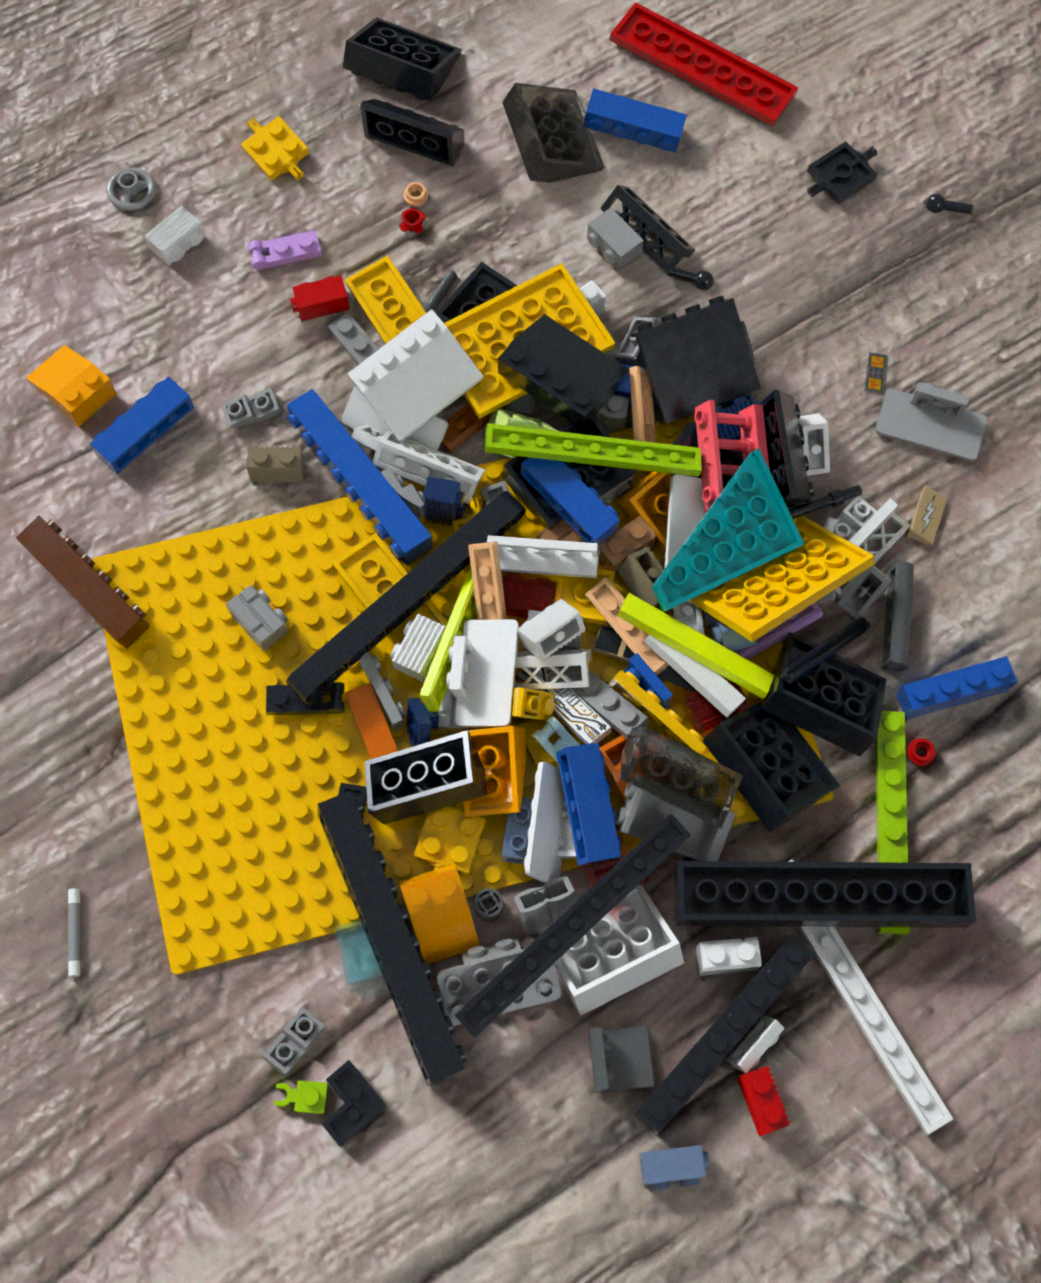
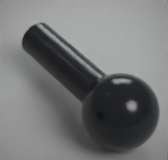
(936, 203)
(703, 280)

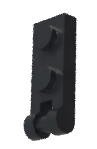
(284, 701)

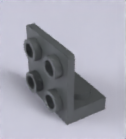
(620, 1059)

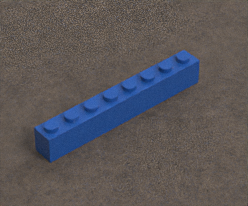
(360, 477)

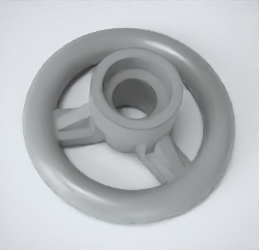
(129, 183)

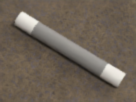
(74, 932)

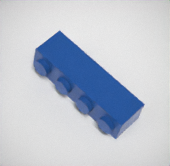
(634, 120)
(142, 425)
(571, 498)
(956, 687)
(588, 804)

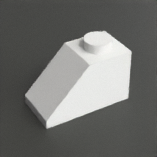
(816, 443)

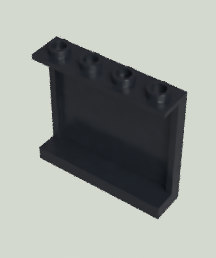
(697, 358)

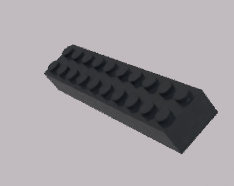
(824, 894)
(389, 938)

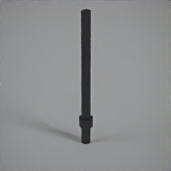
(832, 499)

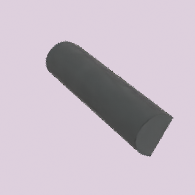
(898, 617)

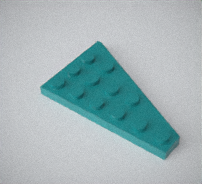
(734, 536)

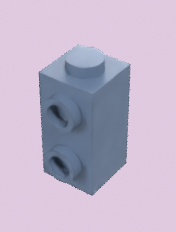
(516, 834)
(674, 1164)

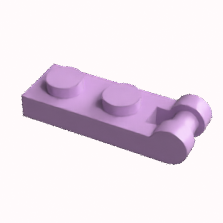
(284, 250)

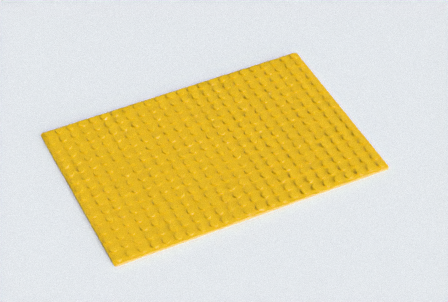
(238, 790)

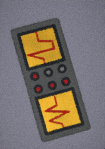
(876, 372)

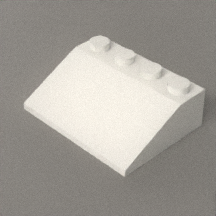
(415, 375)
(619, 953)

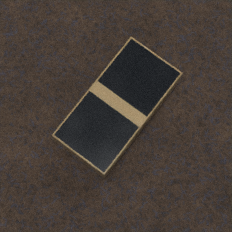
(611, 644)

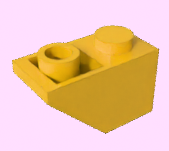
(532, 704)

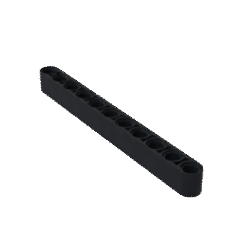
(402, 599)

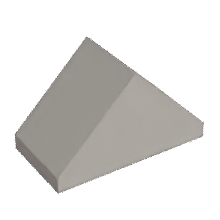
(864, 592)

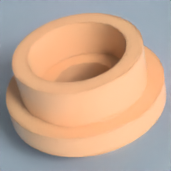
(415, 189)

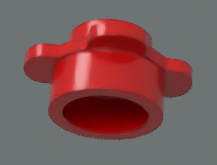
(412, 215)

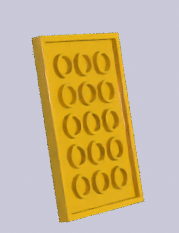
(494, 324)
(786, 584)

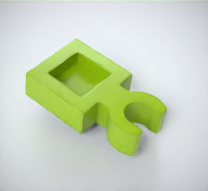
(308, 1097)

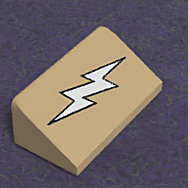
(927, 516)

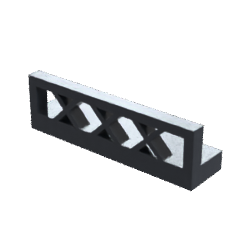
(654, 222)

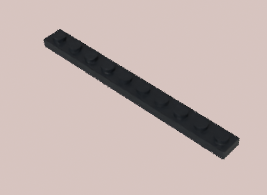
(572, 926)

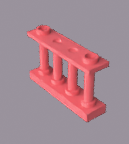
(752, 437)

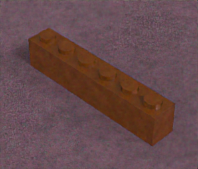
(83, 582)

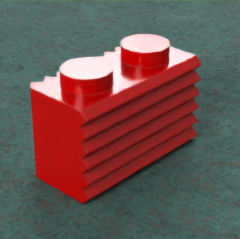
(763, 1101)

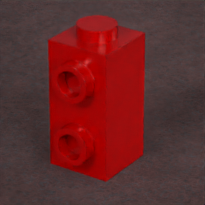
(320, 298)

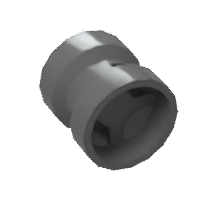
(490, 909)

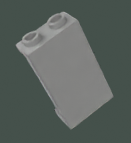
(645, 812)

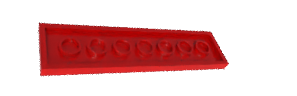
(704, 64)

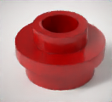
(926, 746)

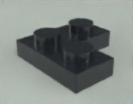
(359, 1106)

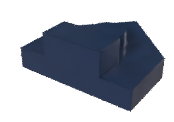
(420, 722)

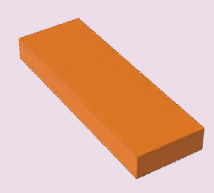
(371, 721)

